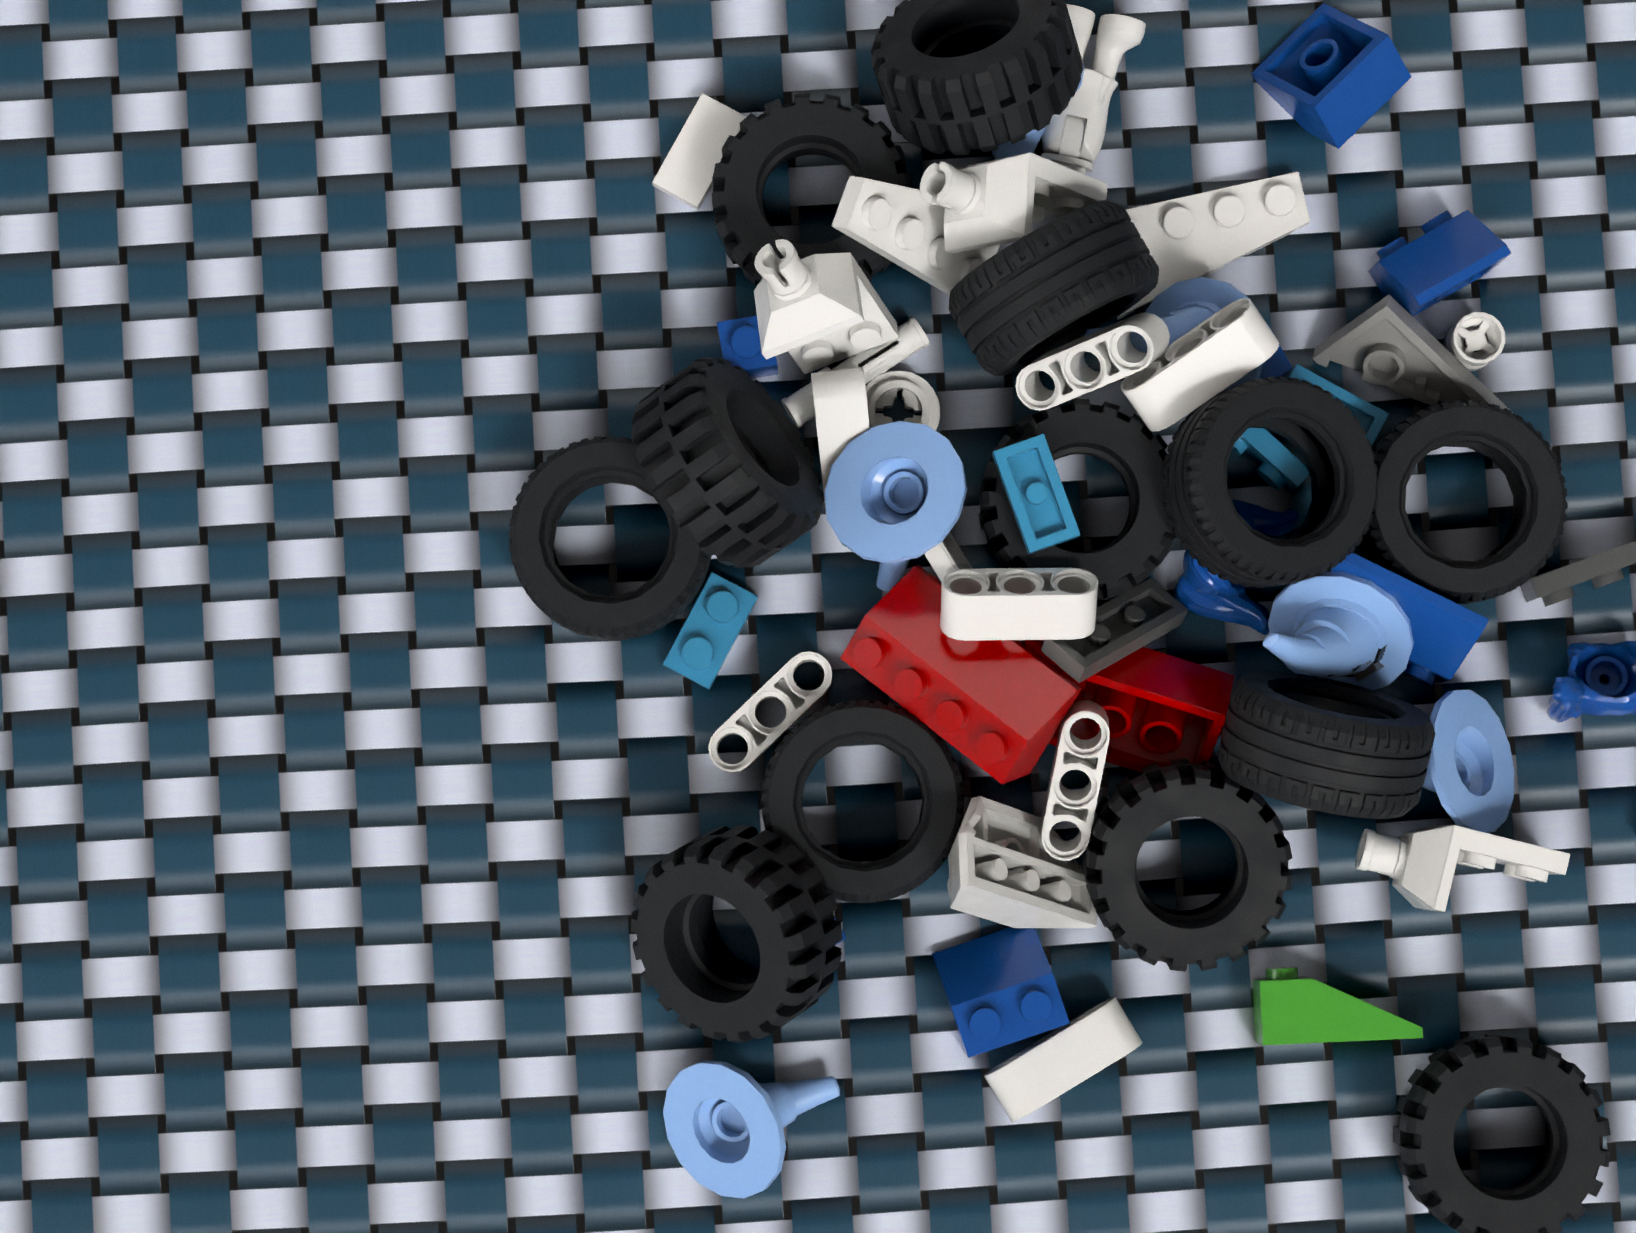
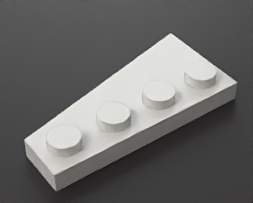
(1216, 227)
(905, 231)

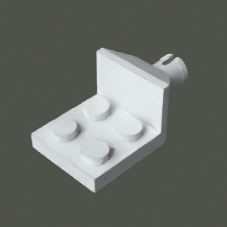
(1004, 197)
(817, 307)
(1427, 858)

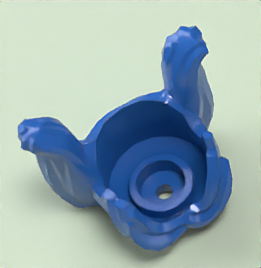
(1219, 598)
(1581, 689)

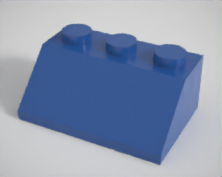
(1439, 627)

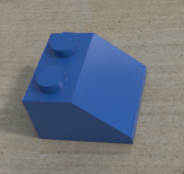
(1333, 74)
(1438, 262)
(1000, 989)

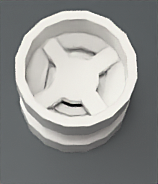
(1480, 333)

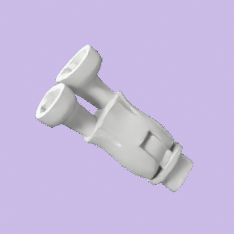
(1079, 131)

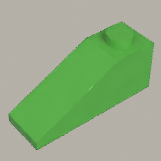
(1308, 1011)

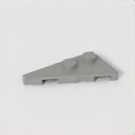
(1403, 355)

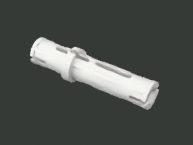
(874, 362)

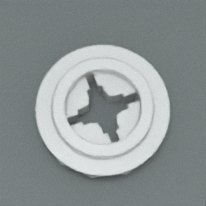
(916, 393)

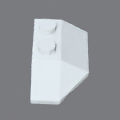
(1008, 876)

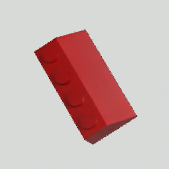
(980, 696)
(1154, 707)

